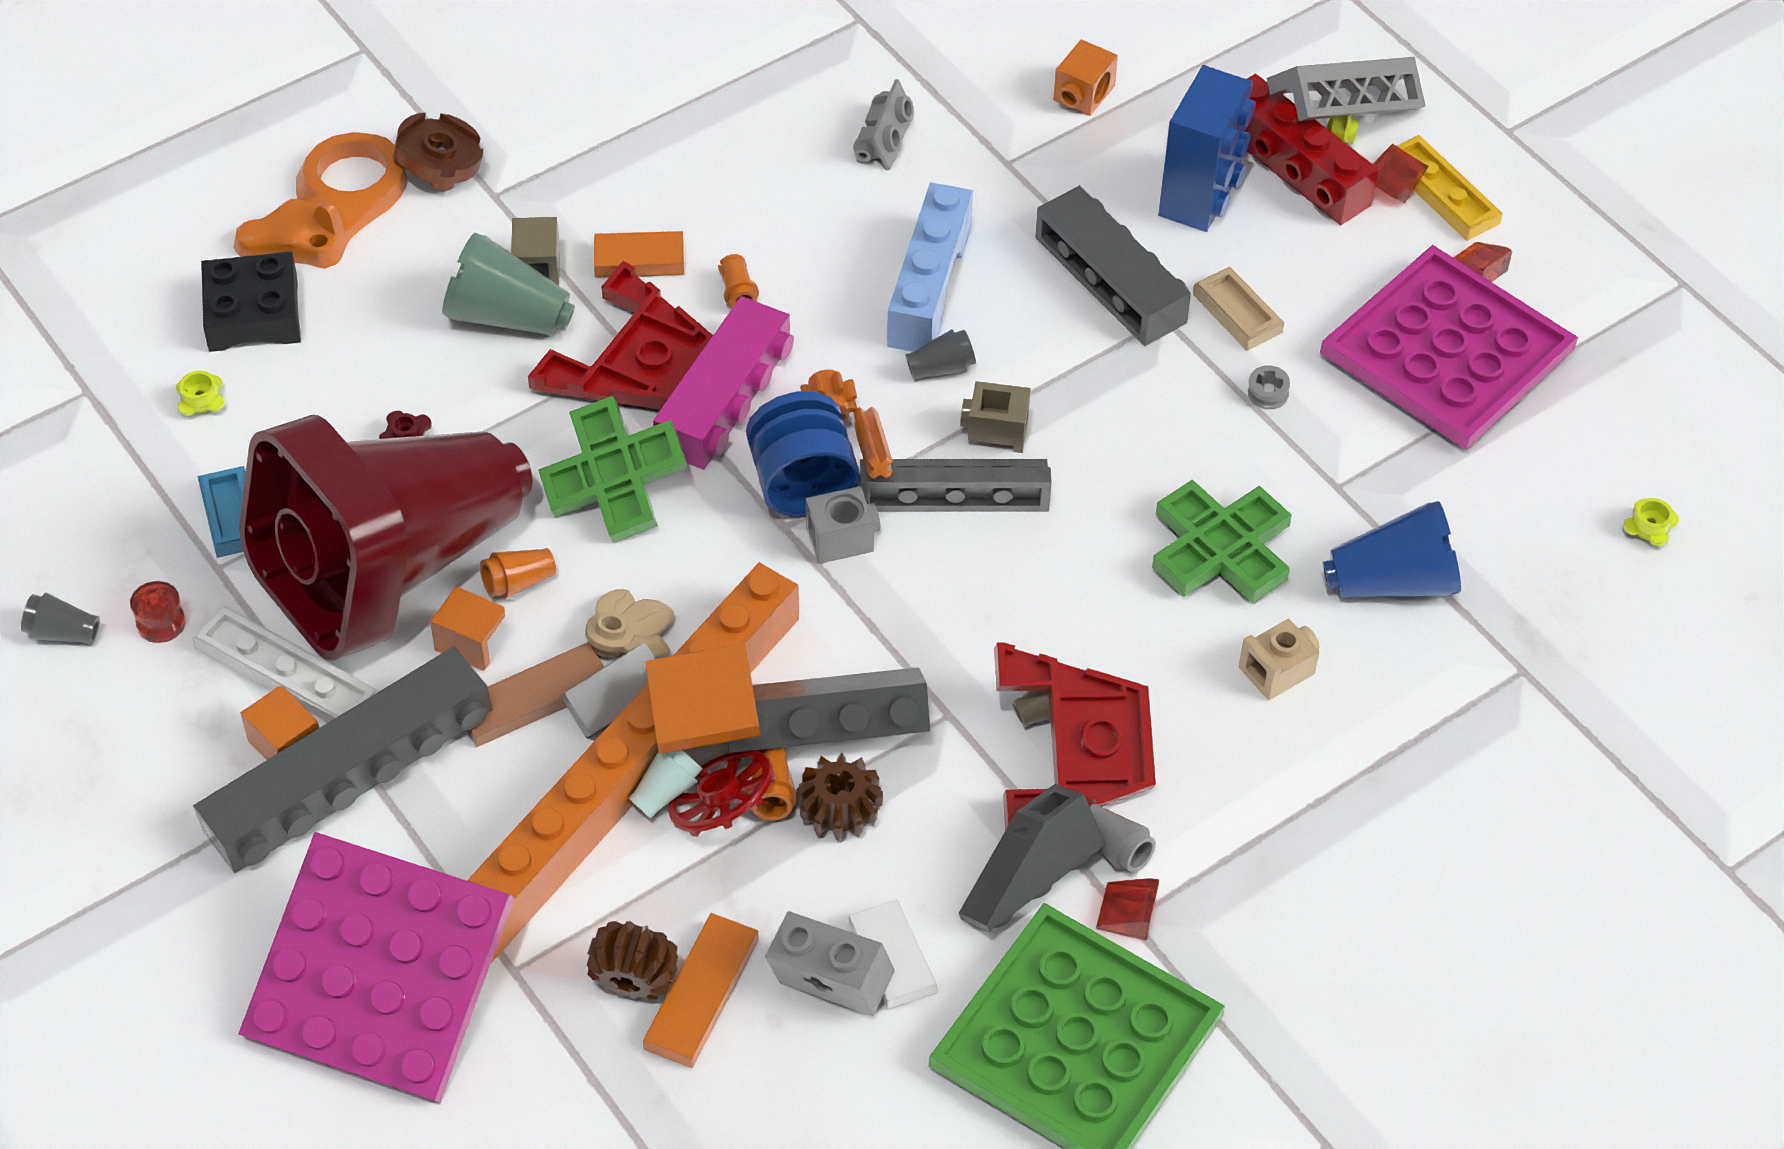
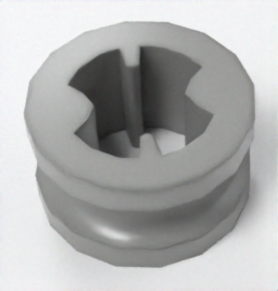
(1269, 375)

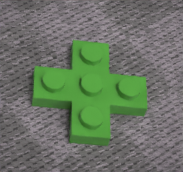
(613, 468)
(1222, 541)

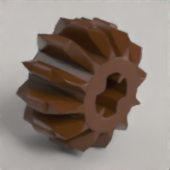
(839, 796)
(632, 960)

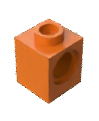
(1085, 77)

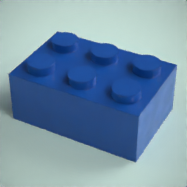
(1206, 148)

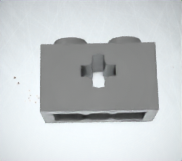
(830, 963)

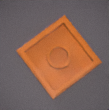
(702, 698)

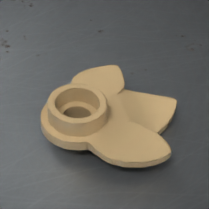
(625, 624)

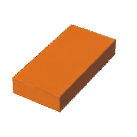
(646, 251)

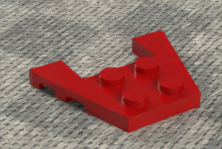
(643, 358)
(1096, 727)

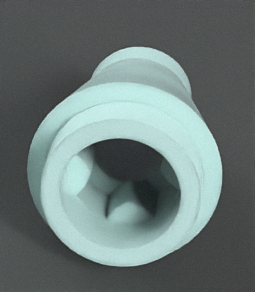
(664, 781)

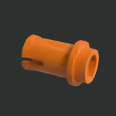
(736, 279)

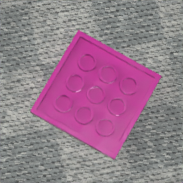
(1448, 346)
(377, 966)

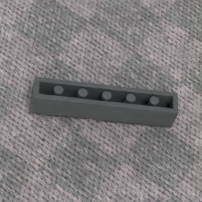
(343, 759)

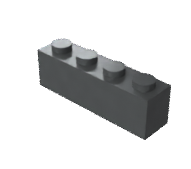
(1113, 265)
(838, 709)

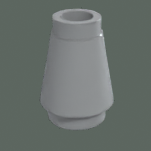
(1126, 841)

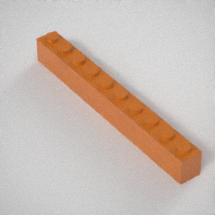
(598, 785)

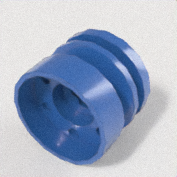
(800, 450)

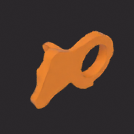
(322, 217)

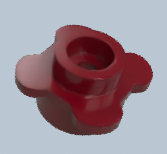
(405, 425)

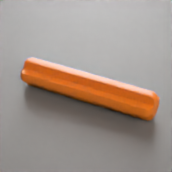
(872, 442)

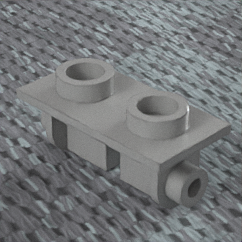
(885, 126)

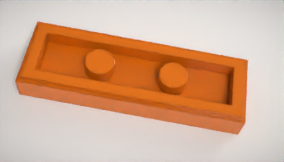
(701, 990)

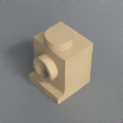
(1279, 657)

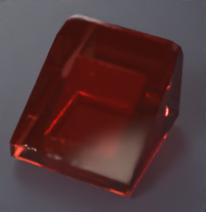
(1398, 173)
(1486, 259)
(1129, 907)

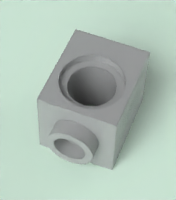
(841, 524)

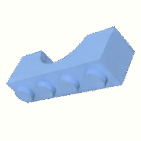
(925, 273)

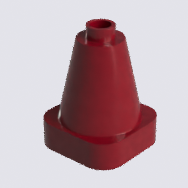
(361, 523)

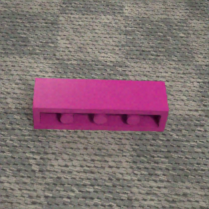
(727, 378)

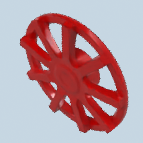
(722, 789)

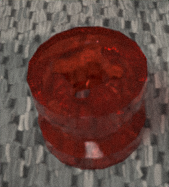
(166, 614)

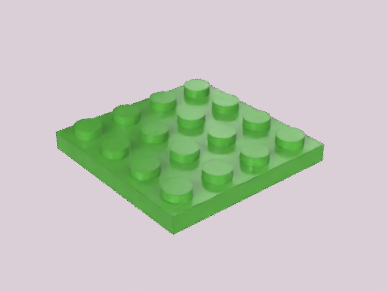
(1076, 1035)

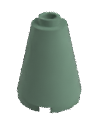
(504, 291)

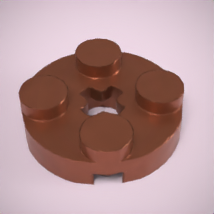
(419, 154)

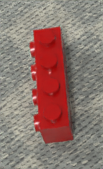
(1309, 156)

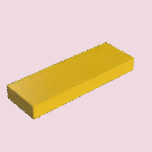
(1451, 192)

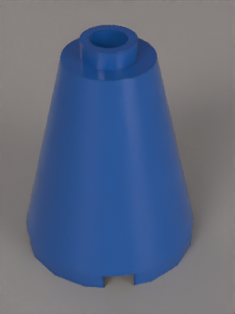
(1398, 558)

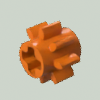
(831, 384)

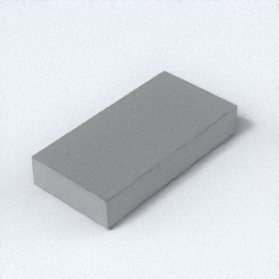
(608, 691)

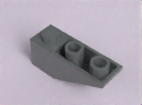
(1036, 850)

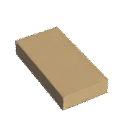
(1238, 308)

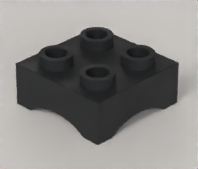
(250, 300)

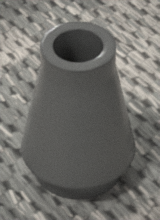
(942, 356)
(57, 620)

